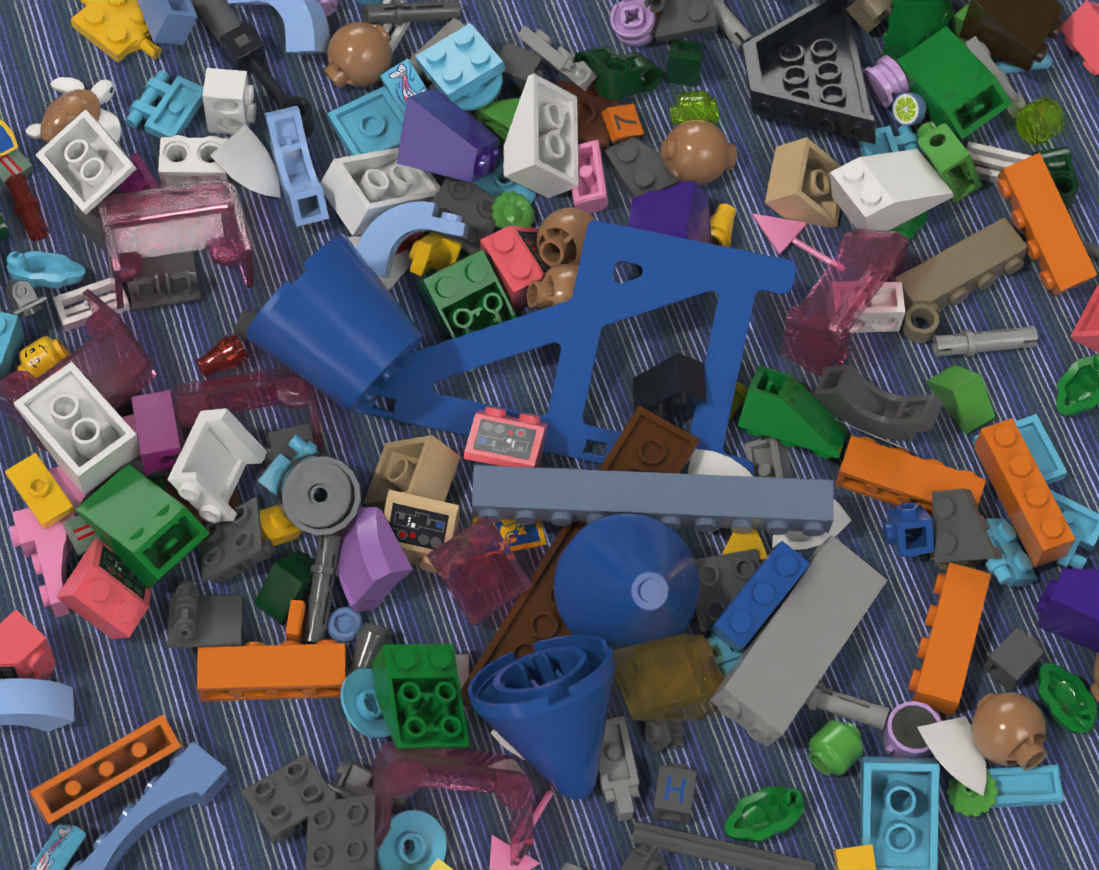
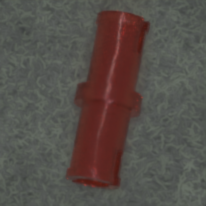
(27, 207)

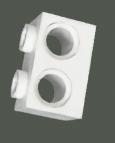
(228, 100)
(195, 155)
(883, 312)

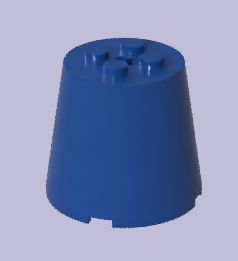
(338, 327)

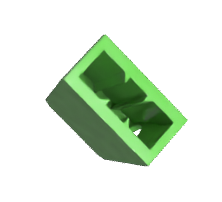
(946, 152)

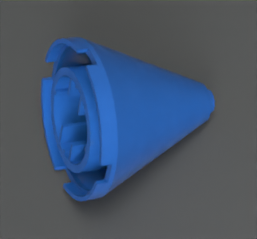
(626, 581)
(552, 707)

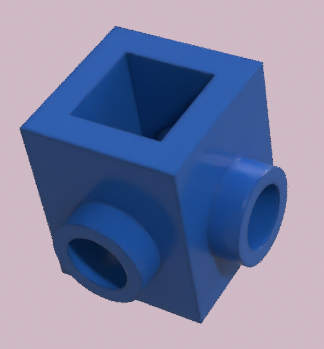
(909, 530)

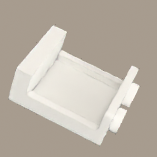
(214, 463)

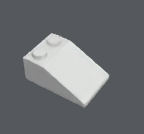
(543, 139)
(86, 161)
(371, 184)
(887, 189)
(78, 428)

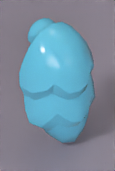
(44, 269)

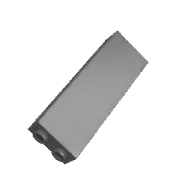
(798, 642)

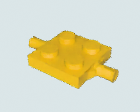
(115, 28)

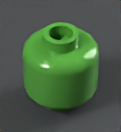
(835, 748)

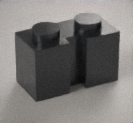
(670, 387)

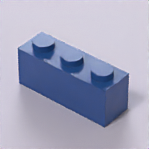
(759, 596)

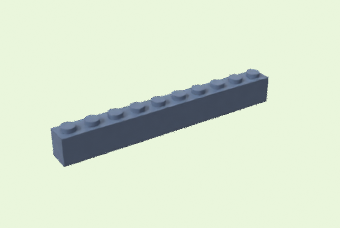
(671, 498)

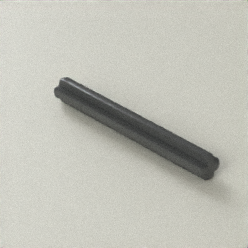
(715, 849)

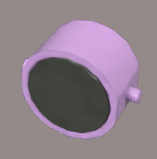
(901, 731)

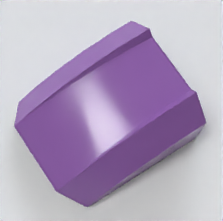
(369, 559)

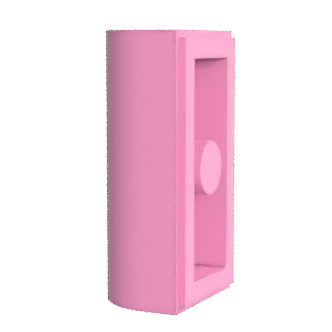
(592, 189)

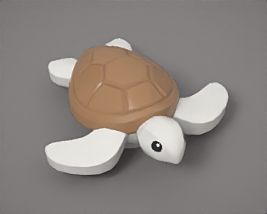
(72, 104)

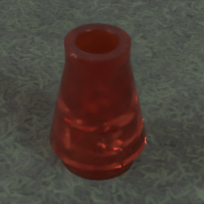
(223, 356)

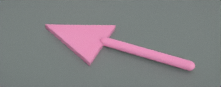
(783, 232)
(501, 852)

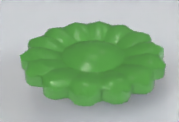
(512, 210)
(970, 802)

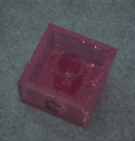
(479, 570)

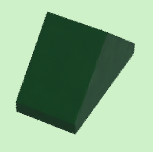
(684, 62)
(287, 580)

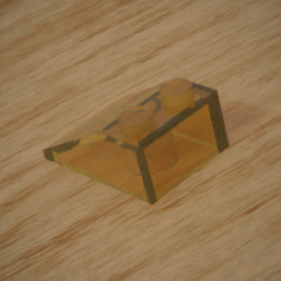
(668, 678)

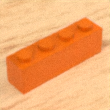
(1046, 225)
(898, 476)
(1024, 492)
(950, 637)
(271, 671)
(104, 769)

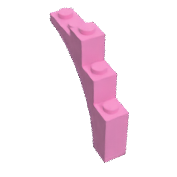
(52, 546)

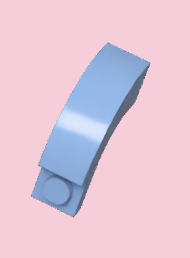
(304, 24)
(294, 167)
(395, 225)
(36, 703)

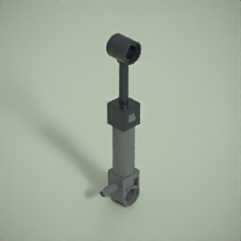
(247, 53)

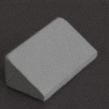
(769, 458)

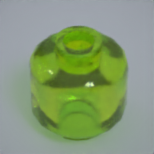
(694, 106)
(1040, 120)

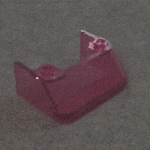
(173, 222)
(841, 295)
(109, 360)
(245, 393)
(404, 771)

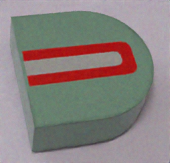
(12, 164)
(80, 533)

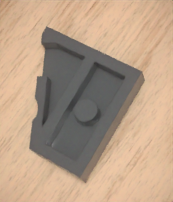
(685, 19)

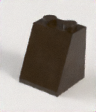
(1014, 28)

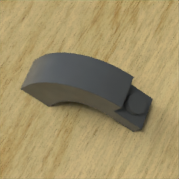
(873, 409)

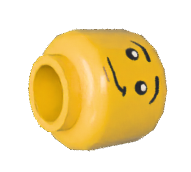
(41, 355)

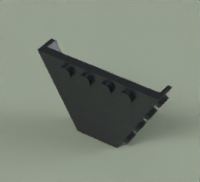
(811, 73)

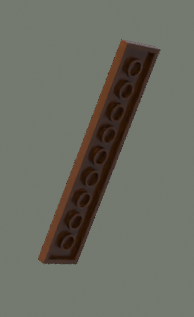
(643, 446)

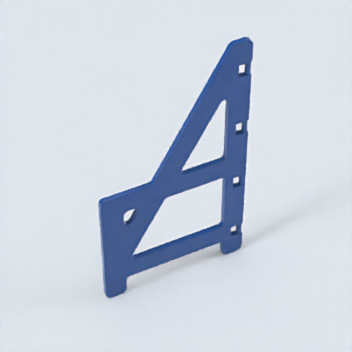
(671, 273)

